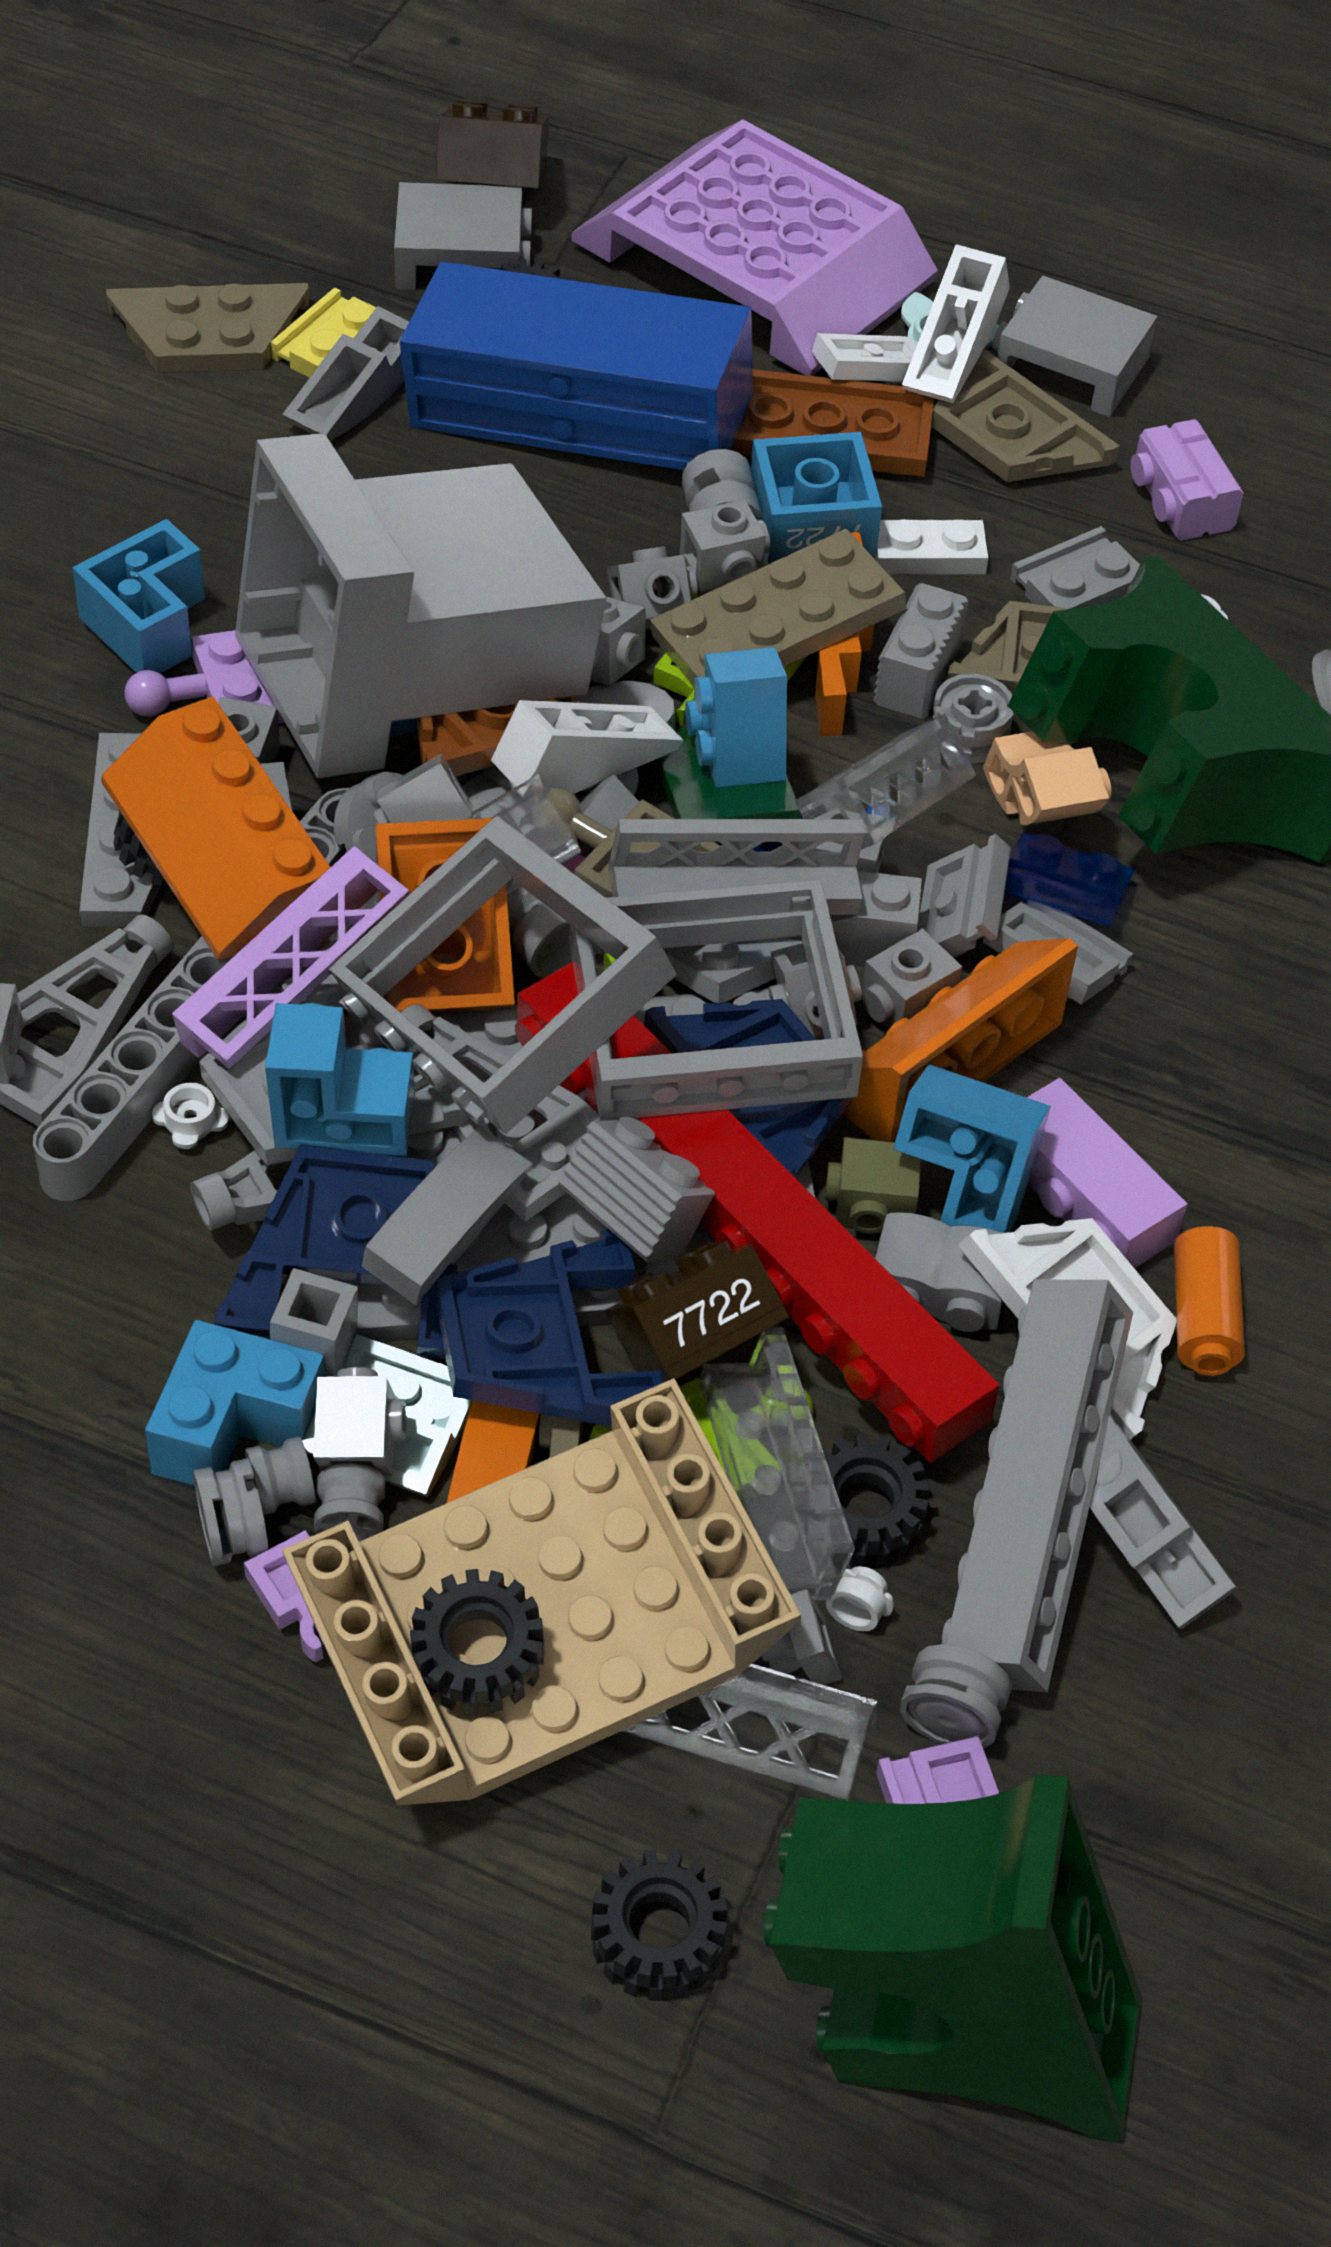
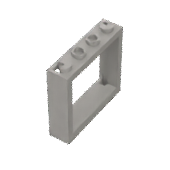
(443, 906)
(741, 1074)

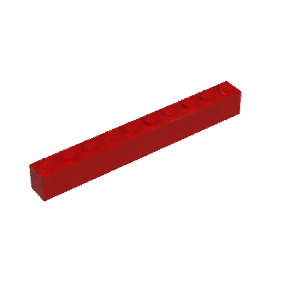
(819, 1270)

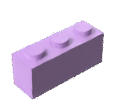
(1095, 1174)

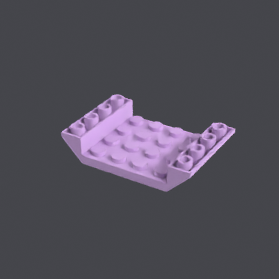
(772, 236)

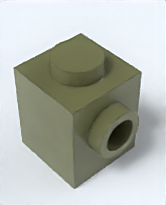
(871, 1184)

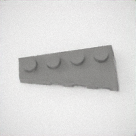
(109, 889)

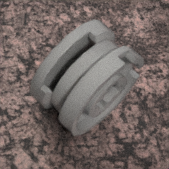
(976, 712)
(238, 1510)
(955, 1695)

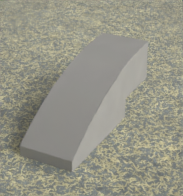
(352, 378)
(444, 1214)

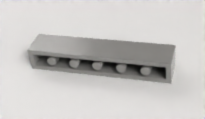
(1040, 1478)

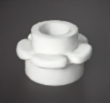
(860, 1599)

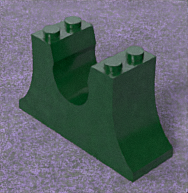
(1223, 727)
(963, 1951)

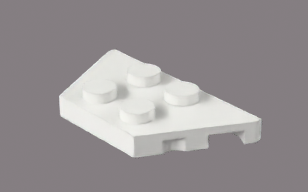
(1081, 1252)

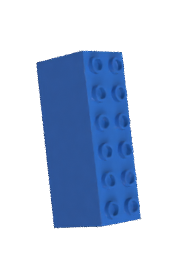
(577, 366)

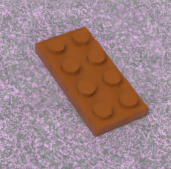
(890, 419)

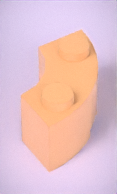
(1045, 778)

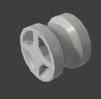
(282, 1475)
(351, 1495)

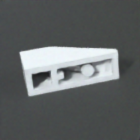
(958, 323)
(580, 742)

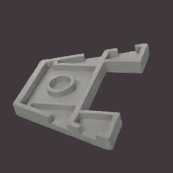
(245, 1090)

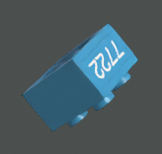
(815, 490)

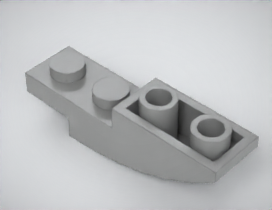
(1155, 1532)

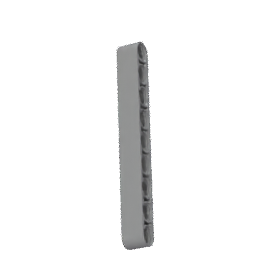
(140, 1064)

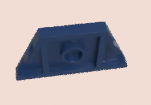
(786, 1130)

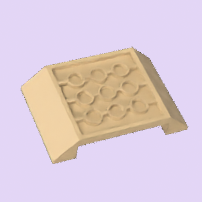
(639, 1583)

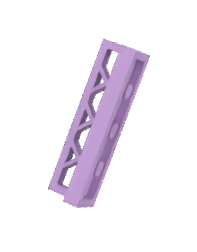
(283, 948)

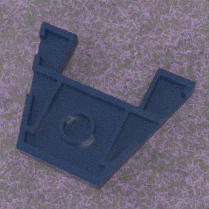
(321, 1225)
(518, 1338)

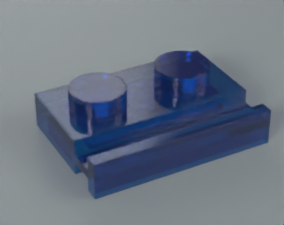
(1067, 878)

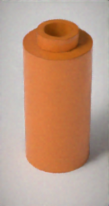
(1208, 1300)

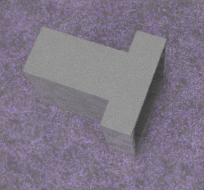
(403, 598)

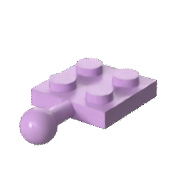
(221, 673)

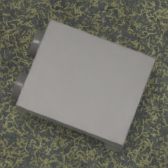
(458, 226)
(1079, 338)

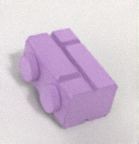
(1186, 480)

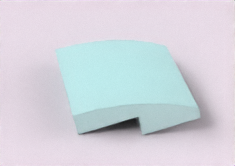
(432, 1412)

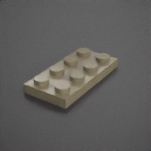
(786, 605)

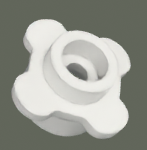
(187, 1101)

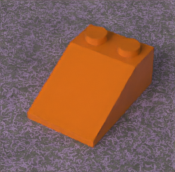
(474, 963)

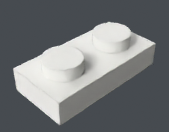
(864, 356)
(932, 547)

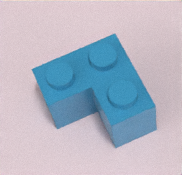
(141, 596)
(741, 717)
(333, 1092)
(979, 1134)
(228, 1389)

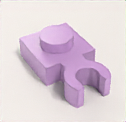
(280, 1595)

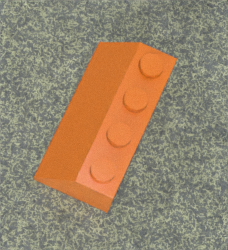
(213, 824)
(966, 1029)

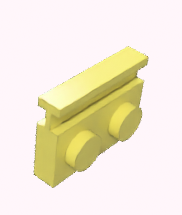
(318, 330)

